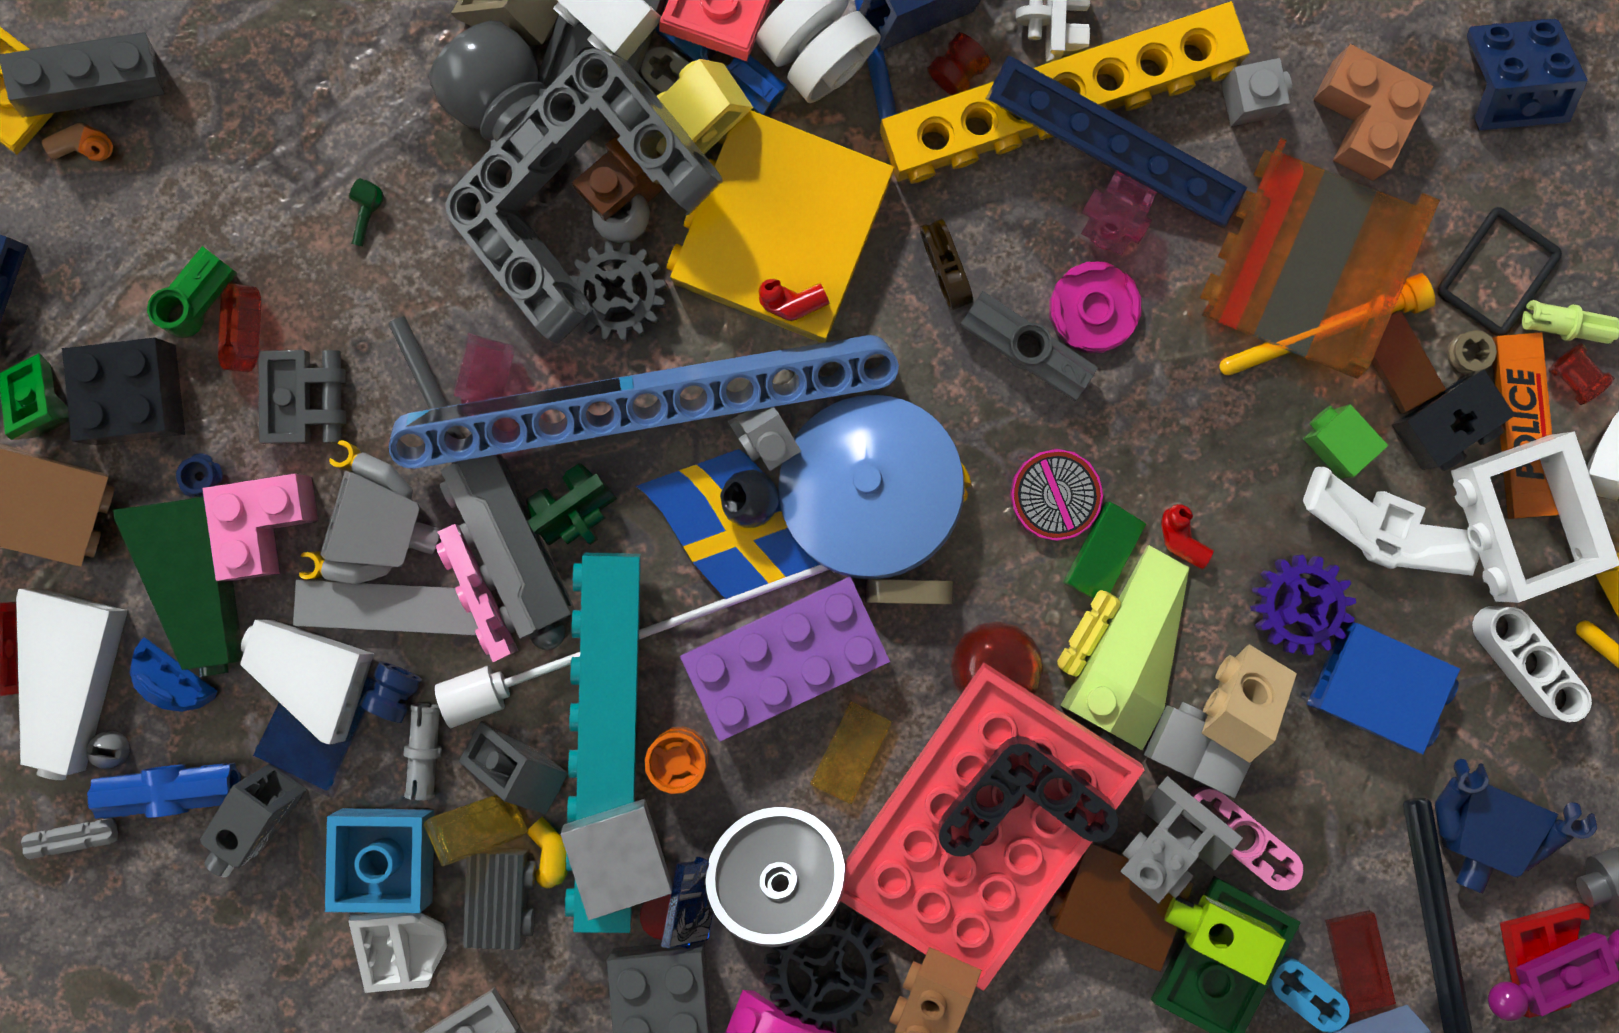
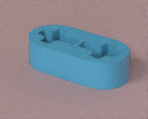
(1314, 986)

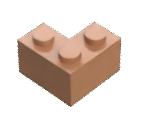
(1380, 103)

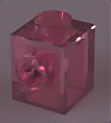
(483, 369)

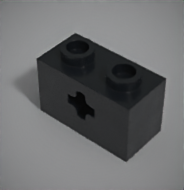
(1480, 413)

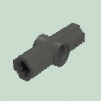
(1055, 362)

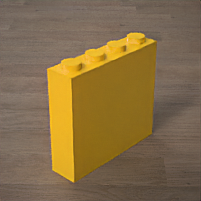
(783, 213)

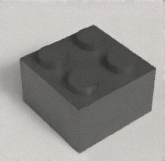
(659, 989)

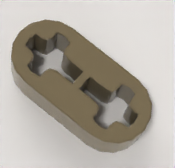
(909, 591)

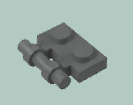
(286, 396)

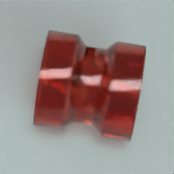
(959, 64)

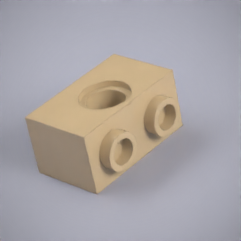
(1248, 703)

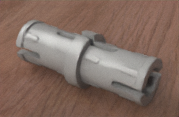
(422, 751)

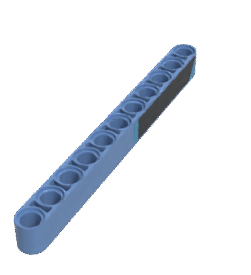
(627, 416)

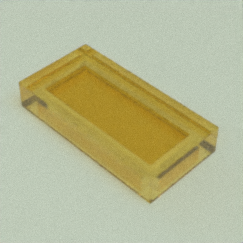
(850, 752)
(474, 828)

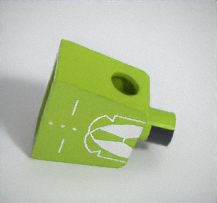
(1241, 945)

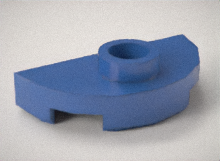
(163, 681)

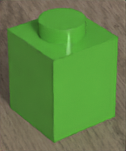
(1344, 440)

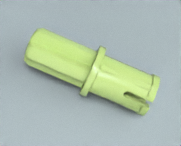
(1570, 322)

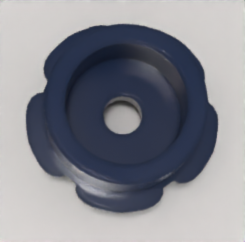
(189, 469)

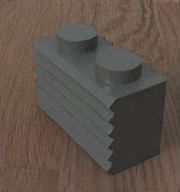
(498, 899)

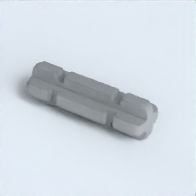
(69, 838)

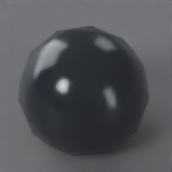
(749, 498)

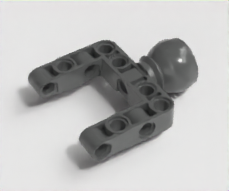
(492, 85)

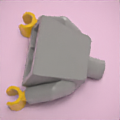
(369, 523)

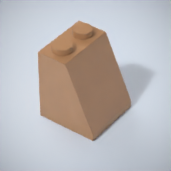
(50, 506)

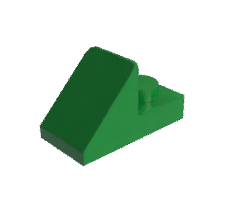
(30, 400)

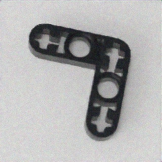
(1016, 783)

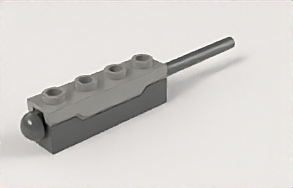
(496, 524)

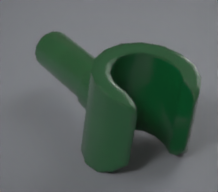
(370, 198)

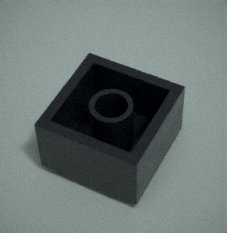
(123, 391)

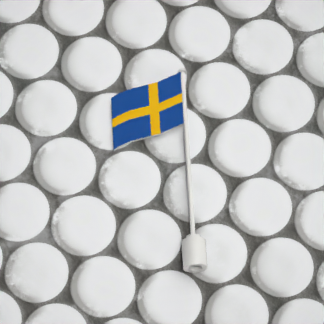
(733, 559)

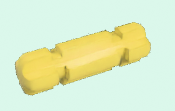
(1088, 633)

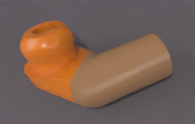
(79, 138)

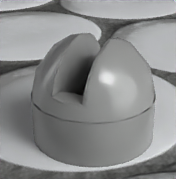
(108, 740)

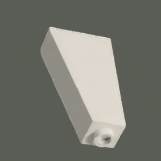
(62, 676)

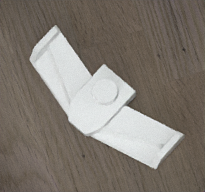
(1388, 528)

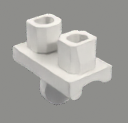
(1061, 37)

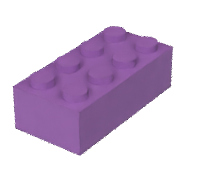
(784, 658)

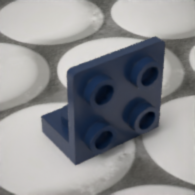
(1527, 74)

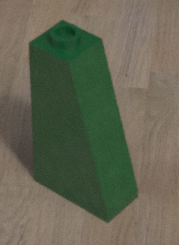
(178, 572)

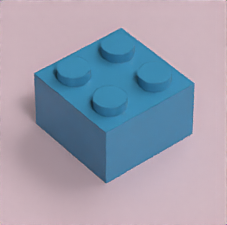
(378, 861)

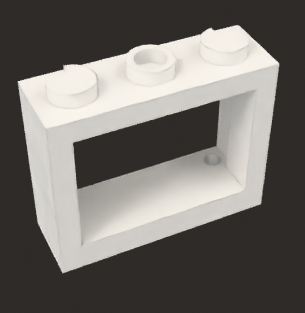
(1575, 504)

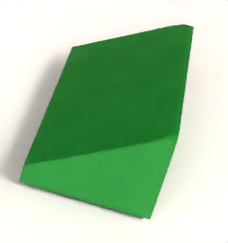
(1104, 551)

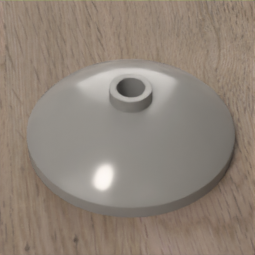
(760, 853)

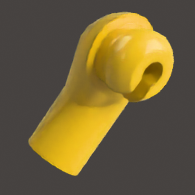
(553, 854)

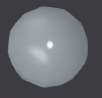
(626, 223)

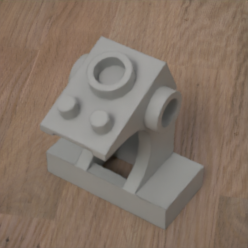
(1163, 858)

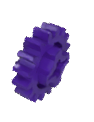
(1320, 597)

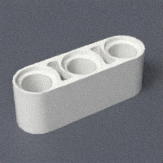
(1551, 670)

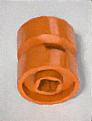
(677, 760)

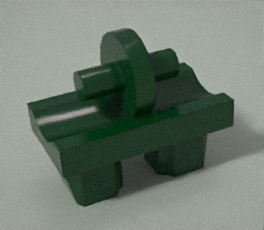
(574, 512)

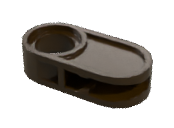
(946, 264)

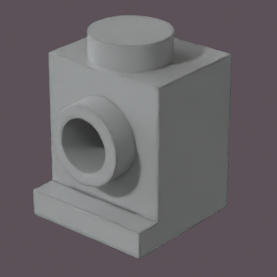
(765, 436)

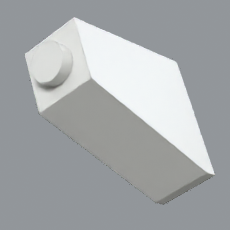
(307, 675)

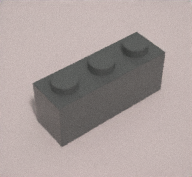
(81, 74)

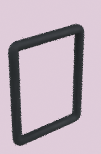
(1530, 293)

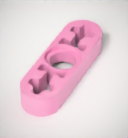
(1276, 849)

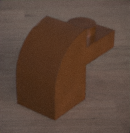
(614, 181)

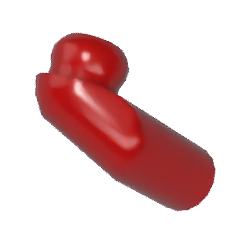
(788, 303)
(1178, 536)

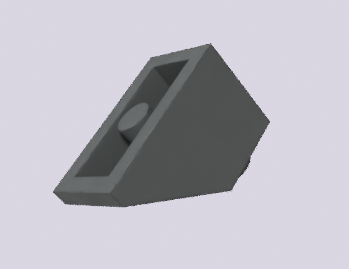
(513, 769)

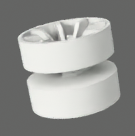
(820, 41)

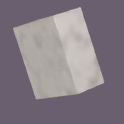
(616, 859)

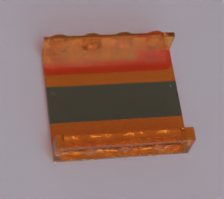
(1316, 262)

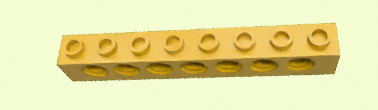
(1212, 31)

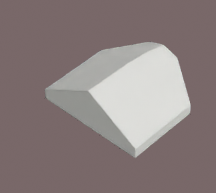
(397, 949)

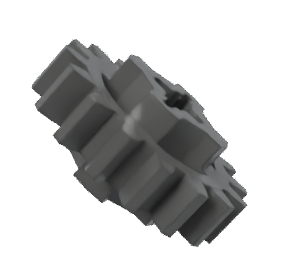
(628, 275)

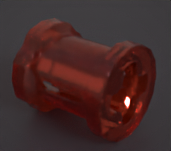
(1581, 374)

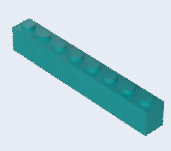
(606, 704)

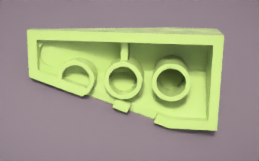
(1132, 665)

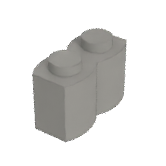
(1184, 748)

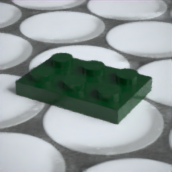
(1209, 991)

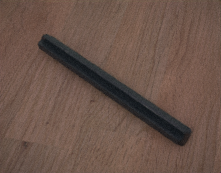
(1437, 916)

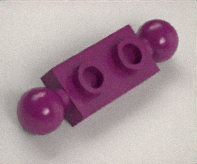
(1558, 977)

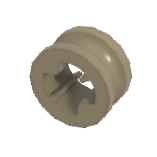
(1456, 350)

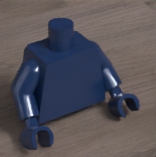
(1500, 828)

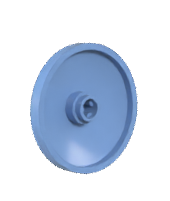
(872, 487)

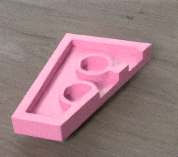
(474, 594)

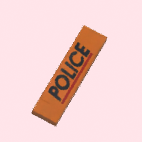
(1523, 384)

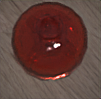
(1002, 648)

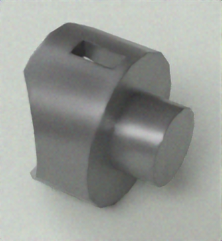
(1601, 881)

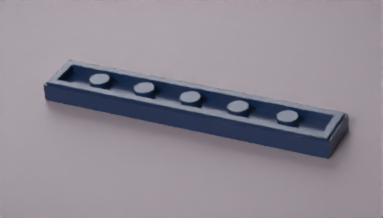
(1115, 142)

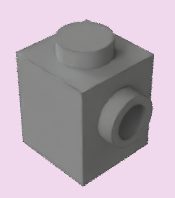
(1256, 91)

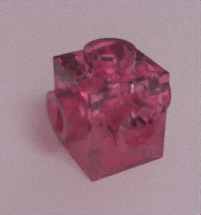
(1118, 213)

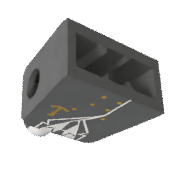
(249, 818)

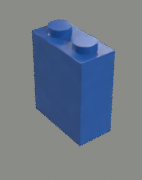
(1385, 687)

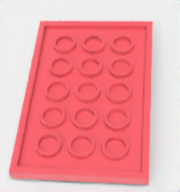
(989, 899)

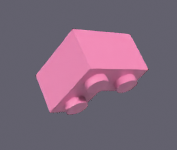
(244, 518)

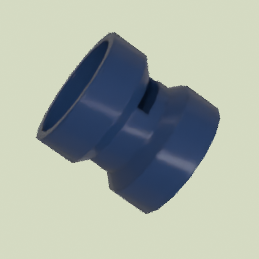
(391, 689)

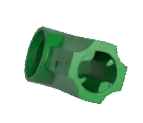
(196, 289)

